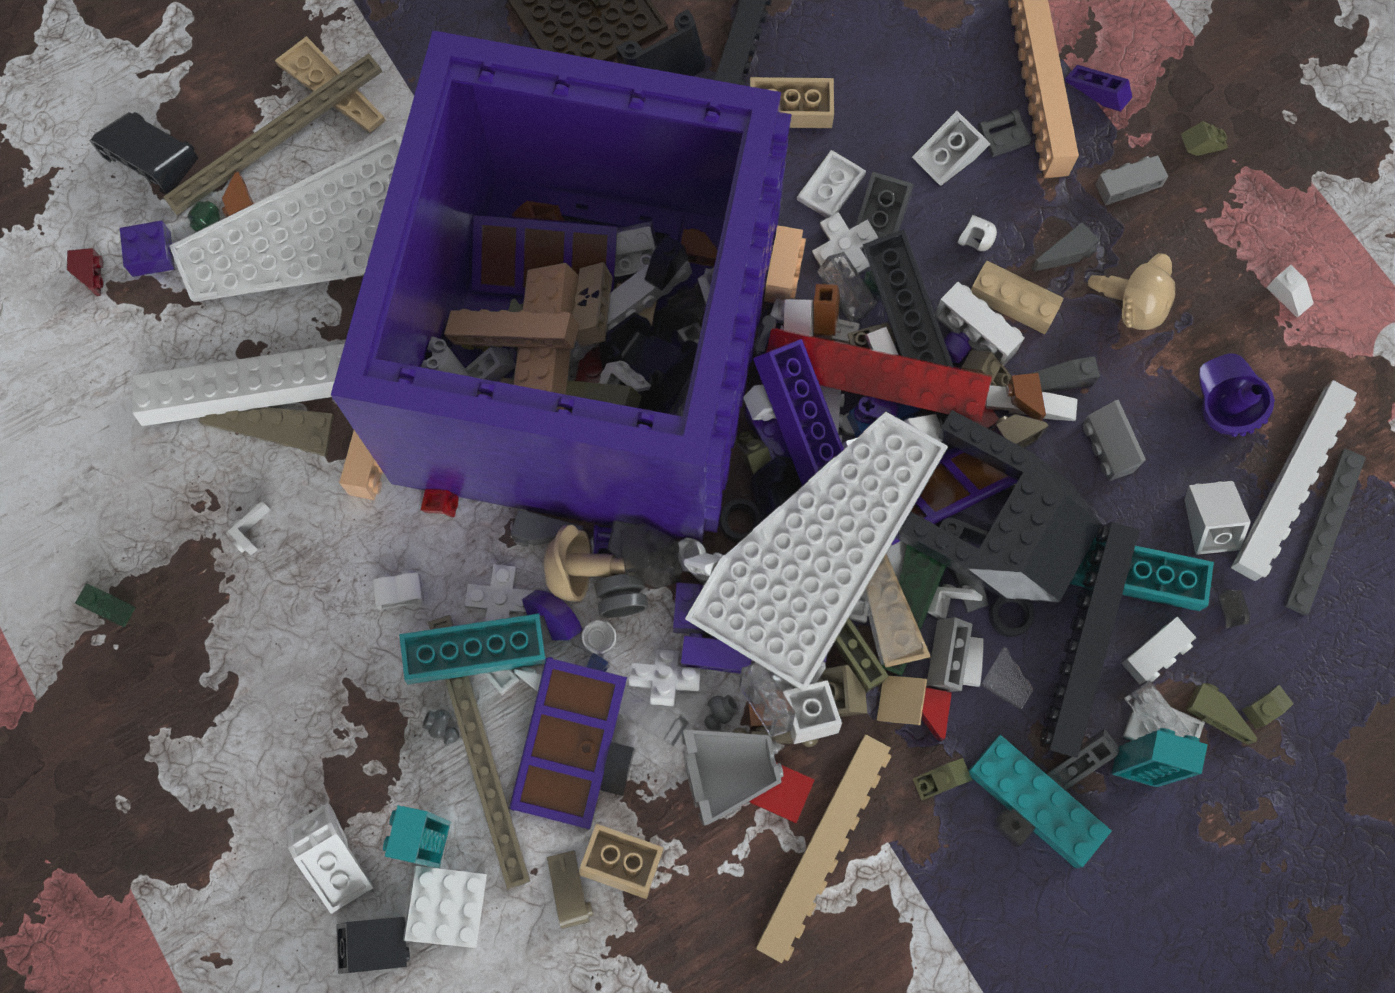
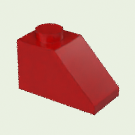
(936, 711)

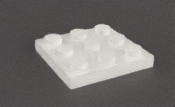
(445, 907)

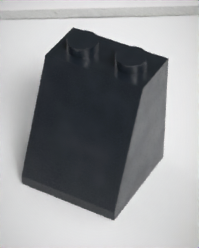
(371, 945)

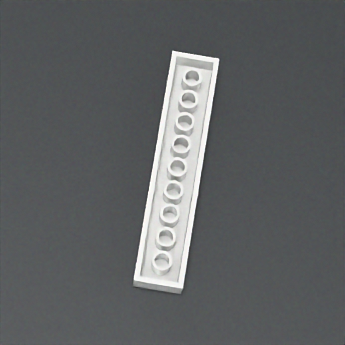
(235, 385)

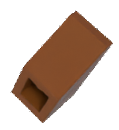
(826, 309)

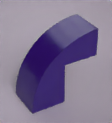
(558, 616)

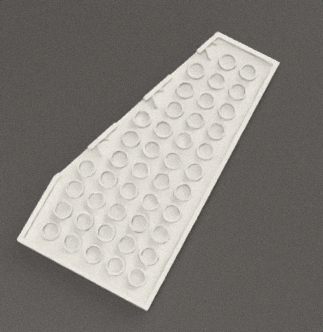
(296, 236)
(808, 562)

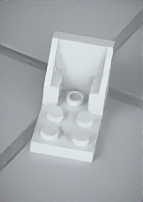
(325, 859)

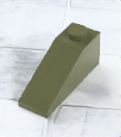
(1217, 711)

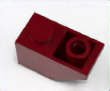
(86, 268)

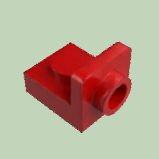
(440, 502)

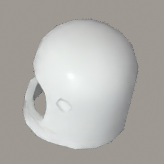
(978, 229)

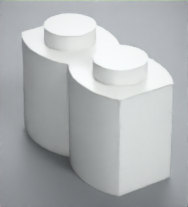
(398, 590)

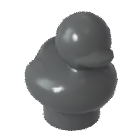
(722, 711)
(436, 725)

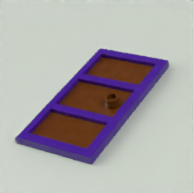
(513, 245)
(957, 485)
(568, 743)

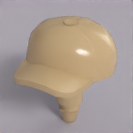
(1145, 295)
(571, 564)

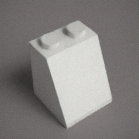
(1216, 517)

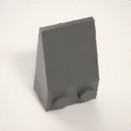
(885, 203)

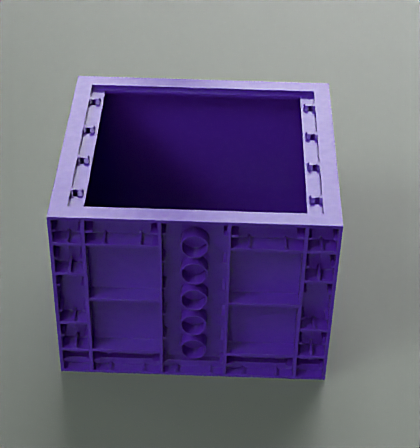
(569, 132)

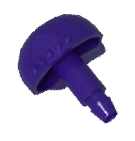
(1234, 396)

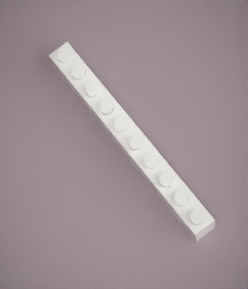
(1294, 480)

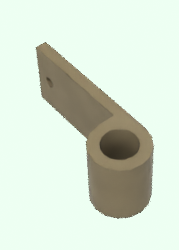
(568, 890)

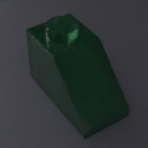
(105, 605)

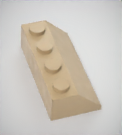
(1016, 297)

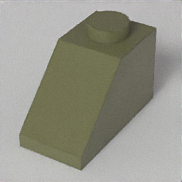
(1268, 707)

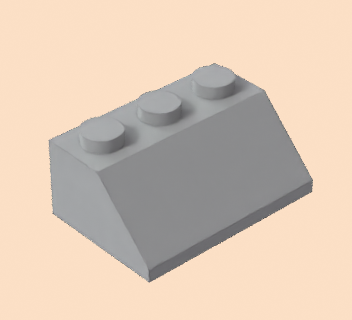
(1113, 441)

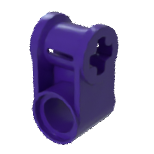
(874, 409)
(601, 539)

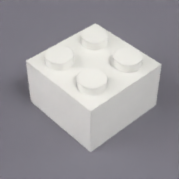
(814, 712)

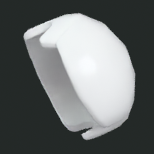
(689, 548)
(598, 637)

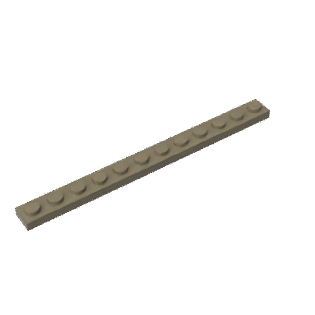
(272, 134)
(486, 775)

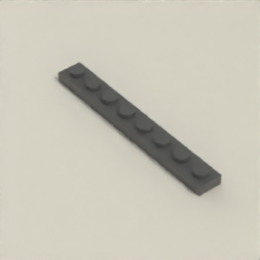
(1325, 532)

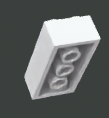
(986, 329)

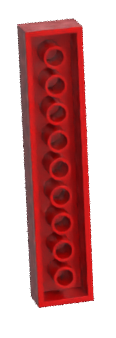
(891, 376)

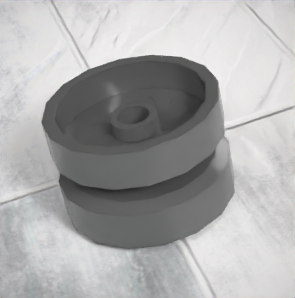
(620, 596)

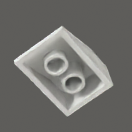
(950, 149)

